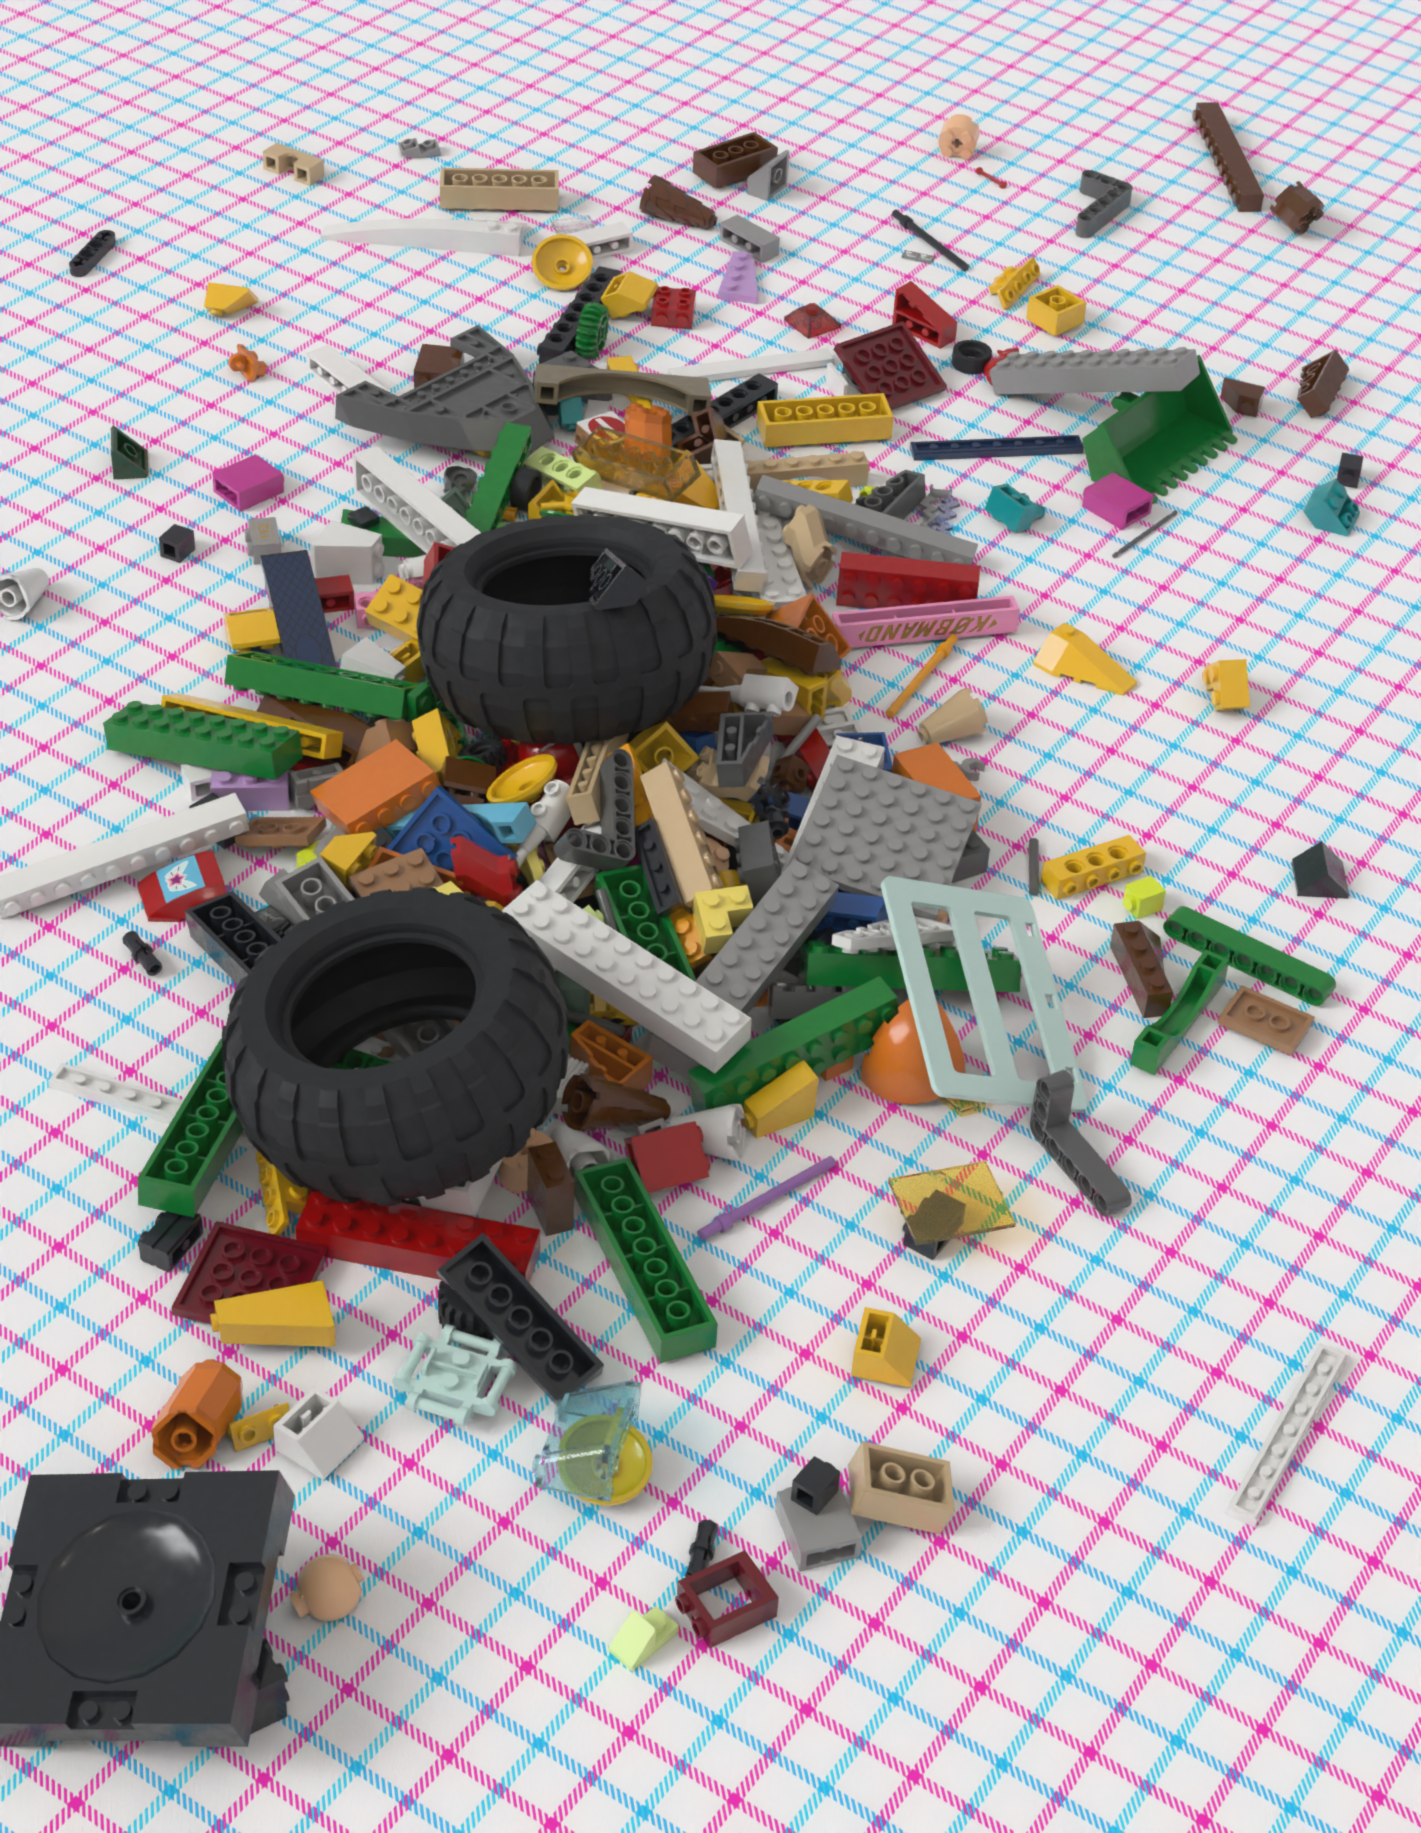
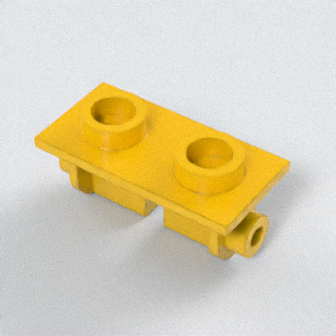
(256, 1427)

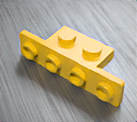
(1014, 282)
(279, 1196)

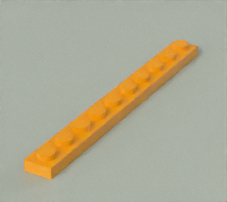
(682, 921)

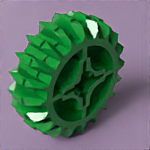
(592, 330)

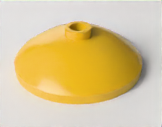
(566, 253)
(742, 605)
(523, 781)
(633, 1470)

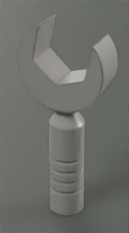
(967, 768)

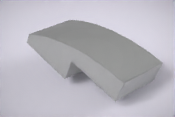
(412, 149)

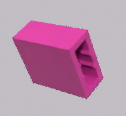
(248, 482)
(1117, 500)

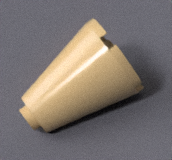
(954, 719)

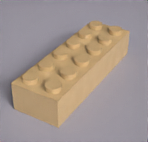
(499, 189)

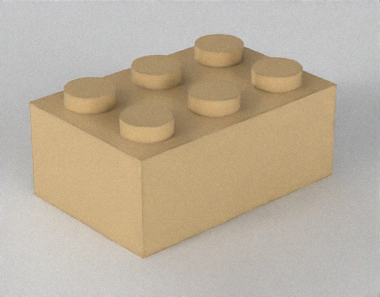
(901, 1487)

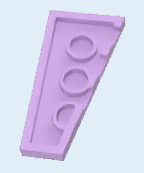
(739, 279)

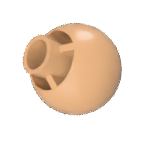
(327, 1588)

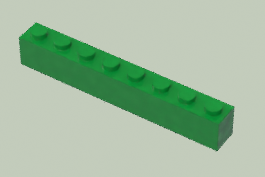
(495, 486)

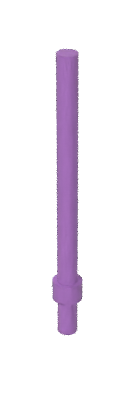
(726, 1220)

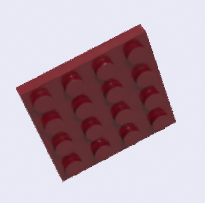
(890, 364)
(243, 1263)

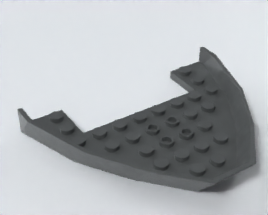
(456, 408)

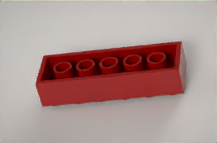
(895, 581)

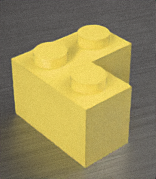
(717, 912)

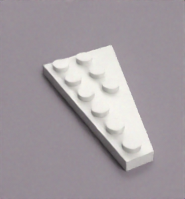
(717, 817)
(880, 936)

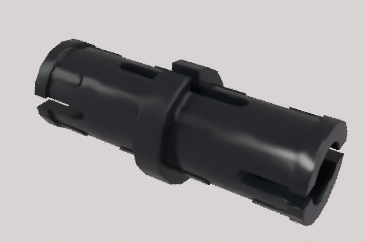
(142, 953)
(702, 1549)

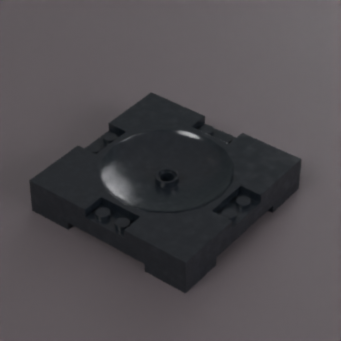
(139, 1607)

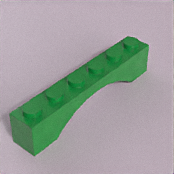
(1162, 1037)

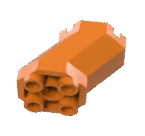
(648, 423)
(197, 1414)

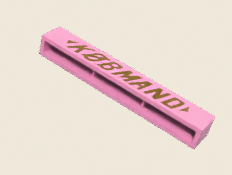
(928, 621)

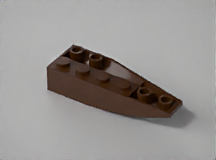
(781, 641)
(315, 715)

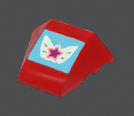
(180, 887)

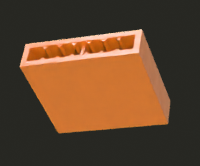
(376, 790)

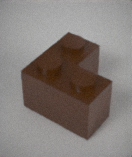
(707, 426)

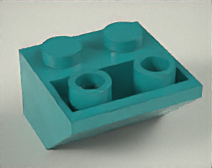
(1332, 509)

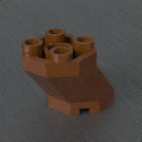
(1297, 208)

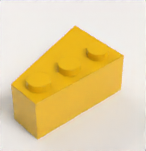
(435, 739)

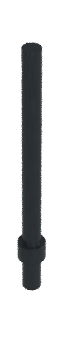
(908, 223)

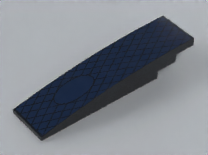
(297, 608)

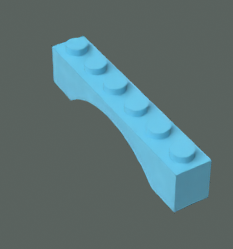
(506, 820)

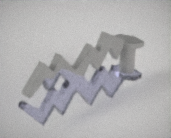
(949, 503)

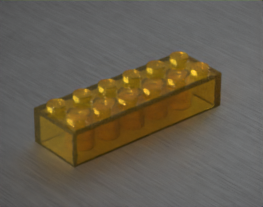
(637, 463)

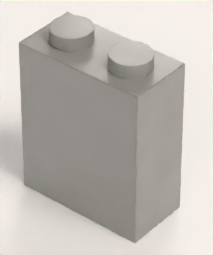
(822, 1537)

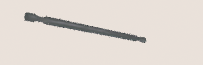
(1131, 543)

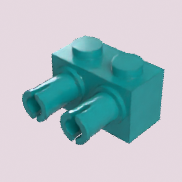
(1013, 508)

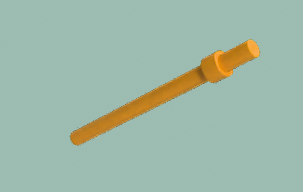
(941, 652)

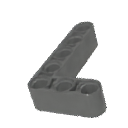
(1111, 199)
(616, 843)
(1069, 1148)

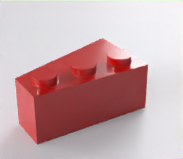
(923, 316)

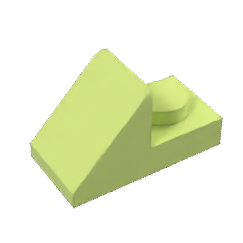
(642, 1637)

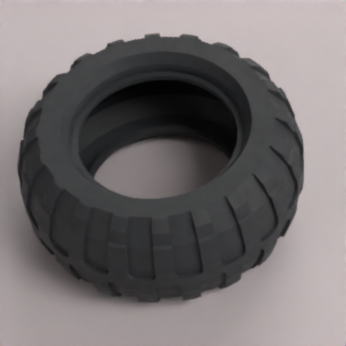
(529, 656)
(420, 1119)

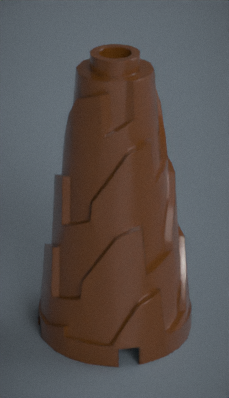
(674, 204)
(609, 1105)

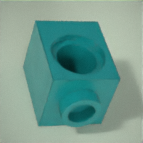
(569, 413)

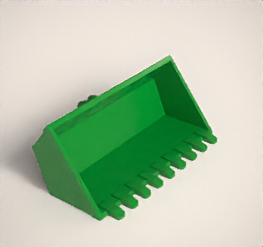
(1160, 435)

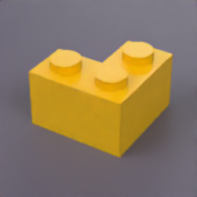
(1229, 684)

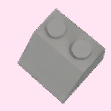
(770, 177)

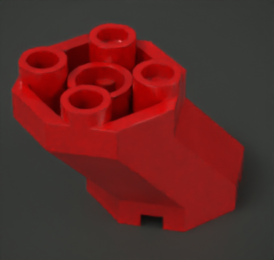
(485, 871)

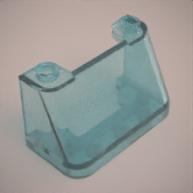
(588, 1440)

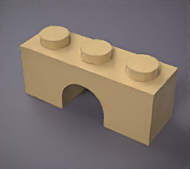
(306, 167)

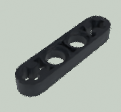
(92, 253)

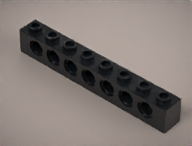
(563, 334)
(732, 406)

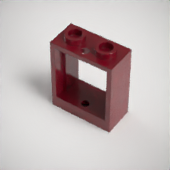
(742, 1568)

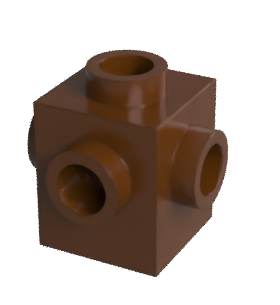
(790, 774)

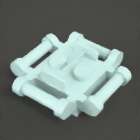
(455, 1378)

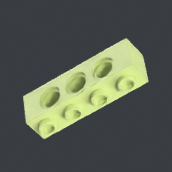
(565, 472)

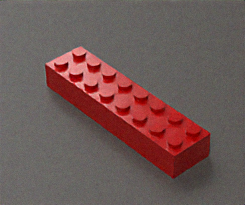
(408, 1235)

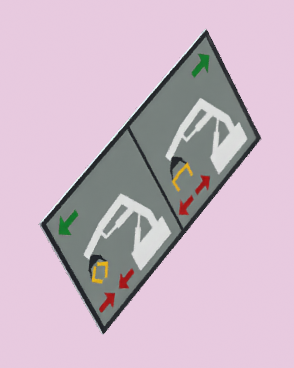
(918, 256)

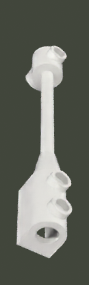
(761, 692)
(550, 815)

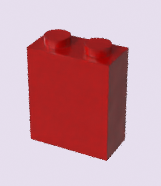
(669, 1156)

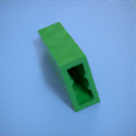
(394, 541)

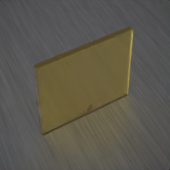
(951, 1203)

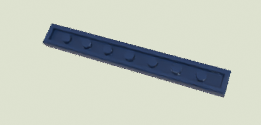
(996, 447)

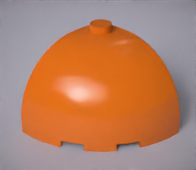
(811, 617)
(896, 1061)

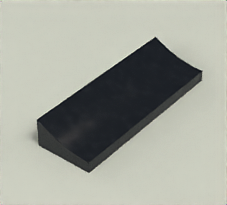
(520, 1319)

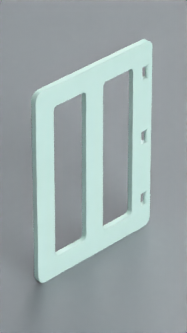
(962, 905)

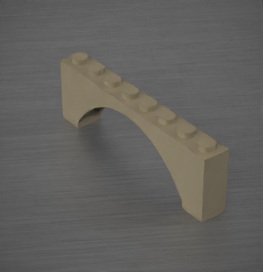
(560, 382)

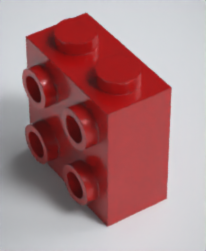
(673, 307)

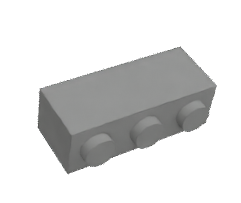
(749, 238)

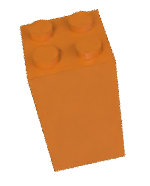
(935, 768)

